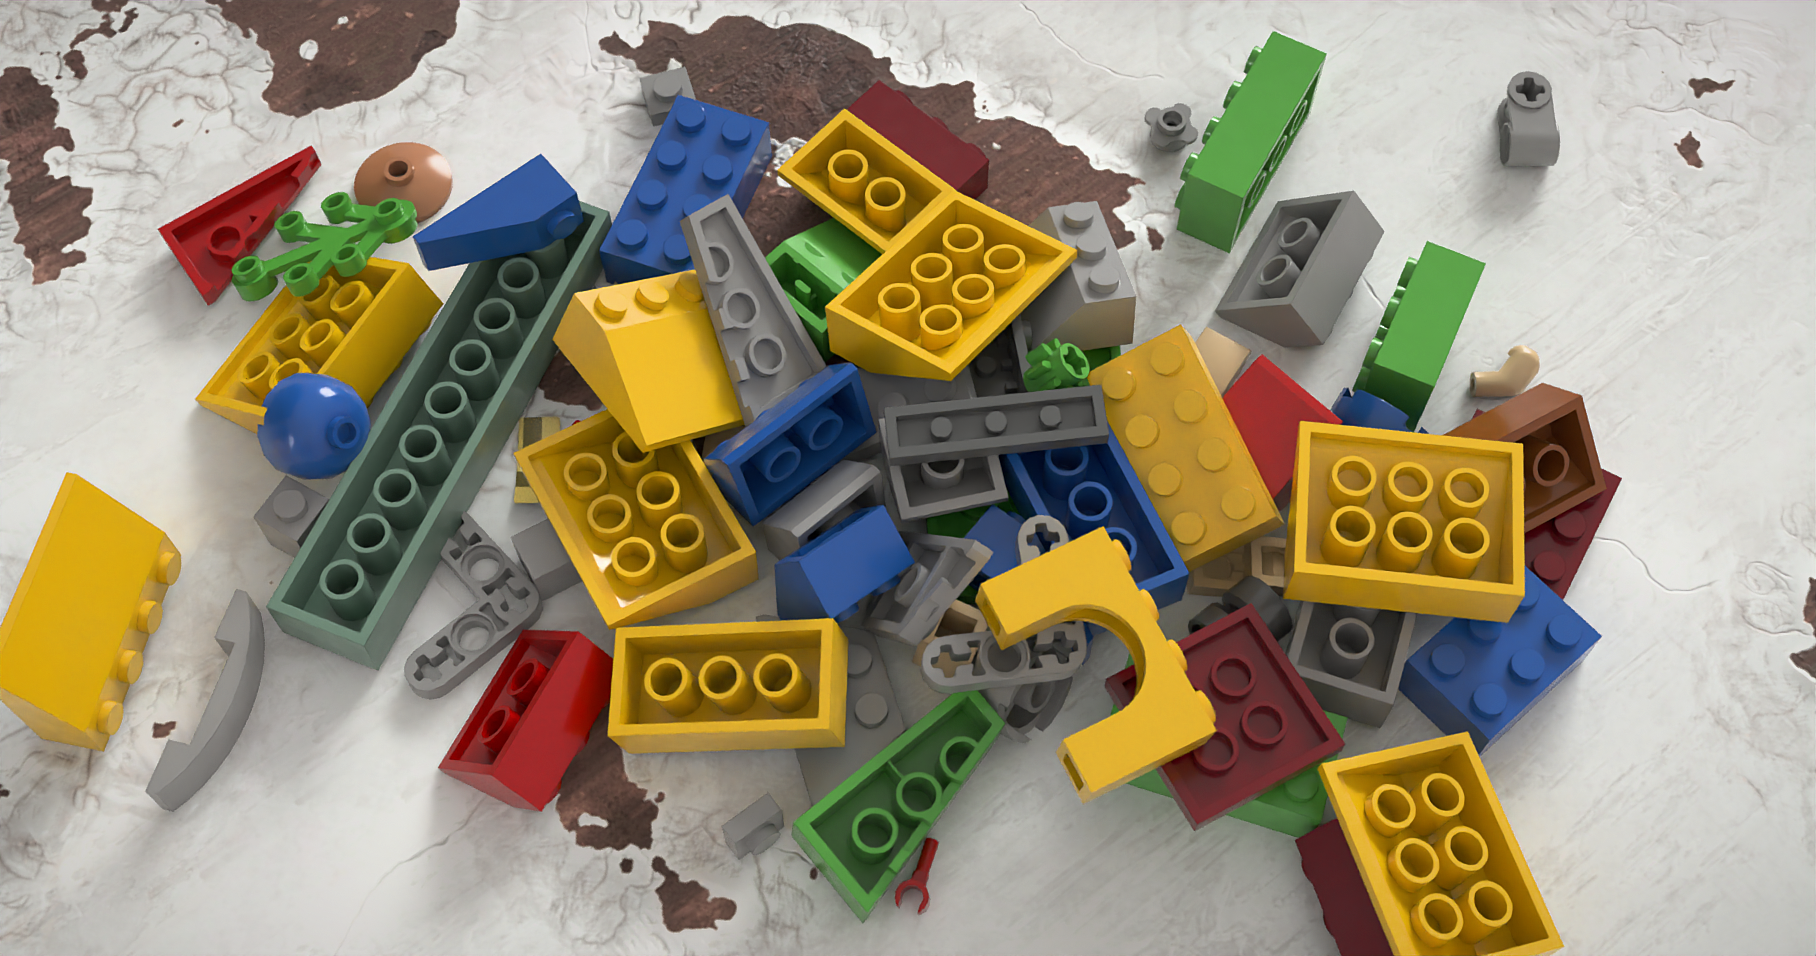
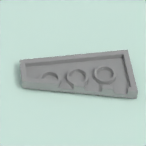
(751, 315)

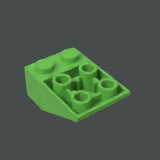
(816, 269)

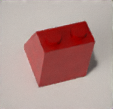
(1267, 415)

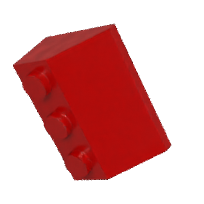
(532, 718)

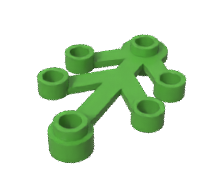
(329, 245)

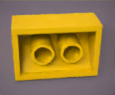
(864, 181)

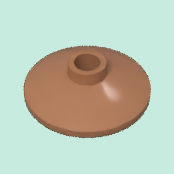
(425, 180)

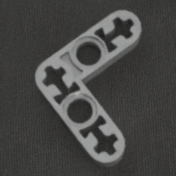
(486, 613)
(1047, 666)

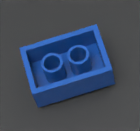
(1492, 672)

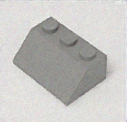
(1302, 269)
(1093, 296)

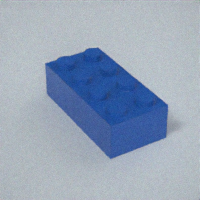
(692, 163)
(1098, 489)

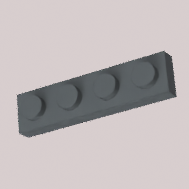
(996, 425)

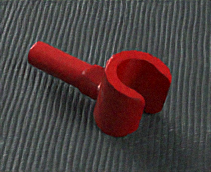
(919, 876)

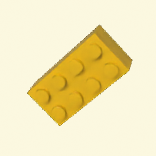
(1185, 448)
(729, 686)

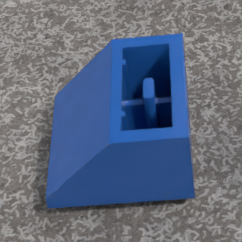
(841, 567)

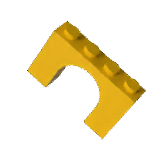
(1093, 585)

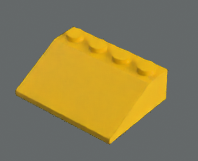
(943, 291)
(342, 329)
(652, 358)
(1406, 522)
(637, 524)
(84, 616)
(1438, 852)

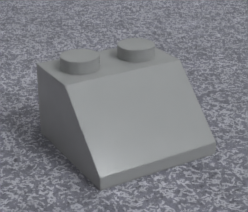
(942, 486)
(822, 505)

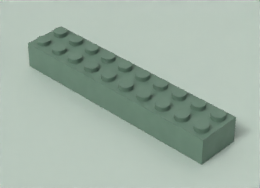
(433, 447)

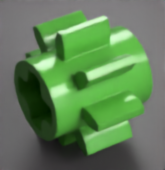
(1055, 367)

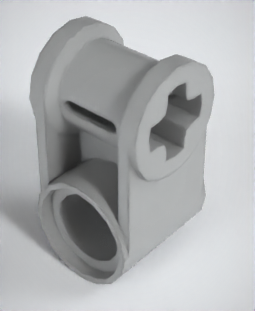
(1528, 122)

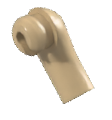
(1511, 378)

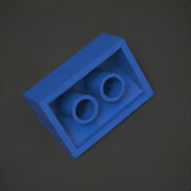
(793, 442)

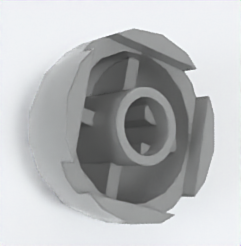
(1025, 704)

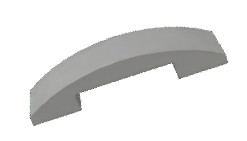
(186, 767)

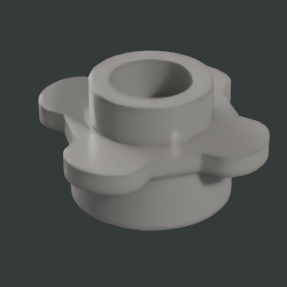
(1168, 137)

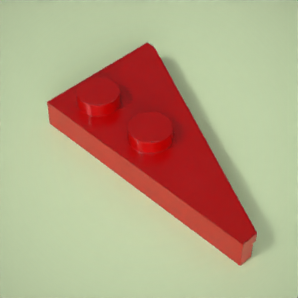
(235, 223)

